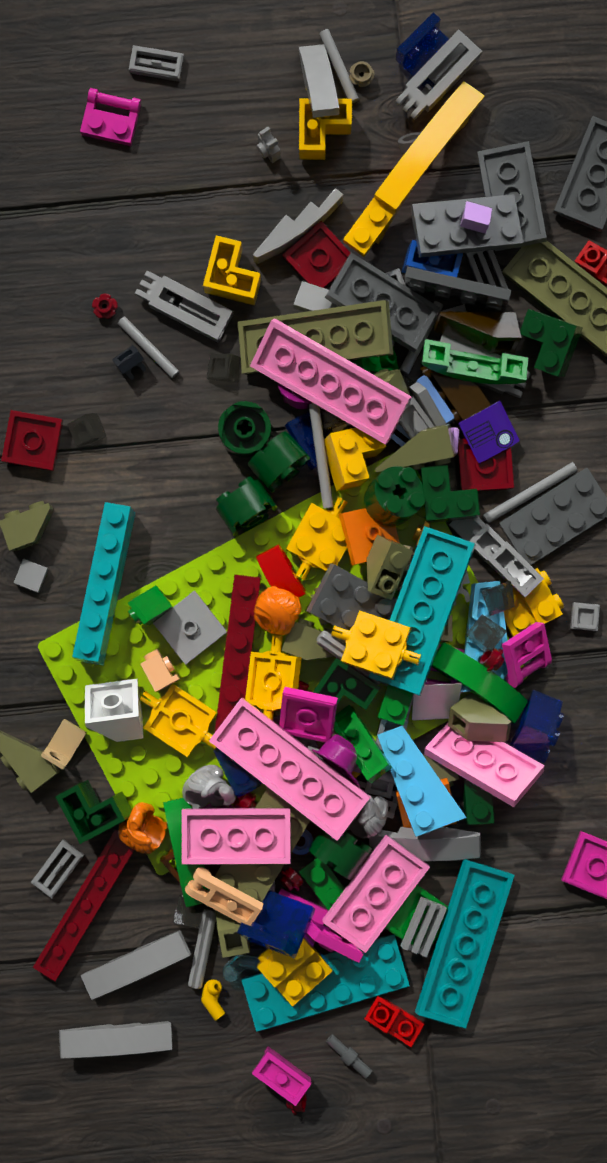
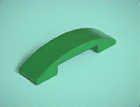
(474, 367)
(482, 683)
(173, 814)

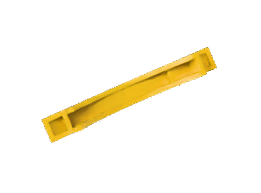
(400, 182)

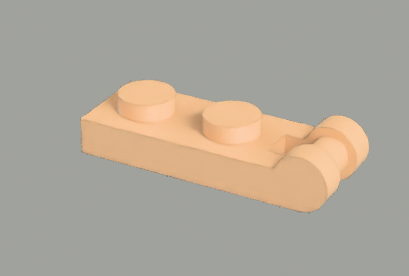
(223, 897)

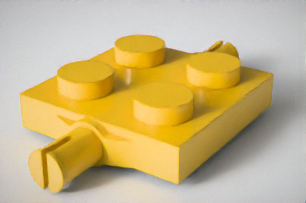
(319, 538)
(376, 645)
(269, 675)
(179, 719)

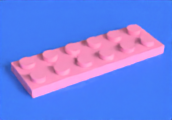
(330, 381)
(289, 769)

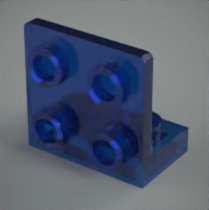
(421, 46)
(279, 924)

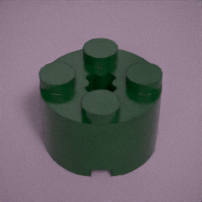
(234, 419)
(279, 461)
(394, 496)
(245, 506)
(343, 855)

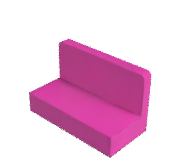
(282, 1076)

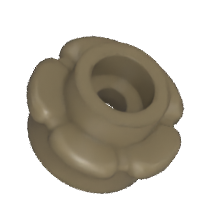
(361, 67)

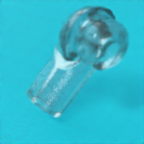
(237, 965)

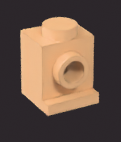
(159, 670)

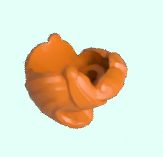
(277, 610)
(143, 829)

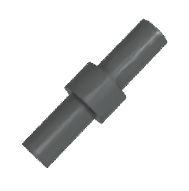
(349, 1056)

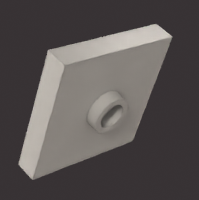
(190, 627)

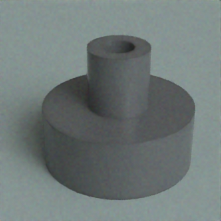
(406, 141)

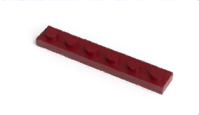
(238, 644)
(83, 907)

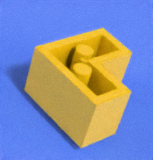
(313, 130)
(225, 278)
(346, 456)

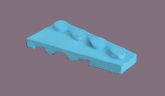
(476, 609)
(420, 789)

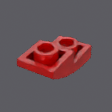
(593, 261)
(279, 571)
(395, 1021)

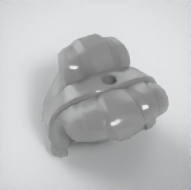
(208, 786)
(370, 818)

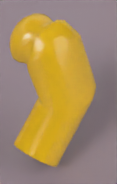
(210, 998)

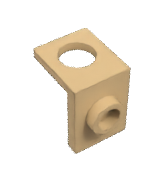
(63, 744)

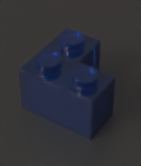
(538, 726)

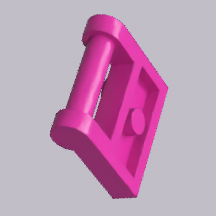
(108, 125)
(523, 647)

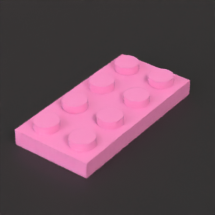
(486, 764)
(236, 836)
(375, 893)

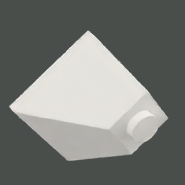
(114, 710)

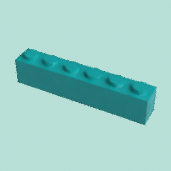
(104, 584)

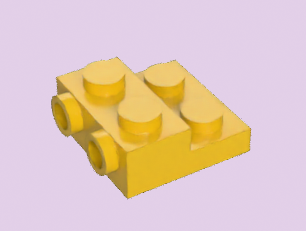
(535, 607)
(294, 976)

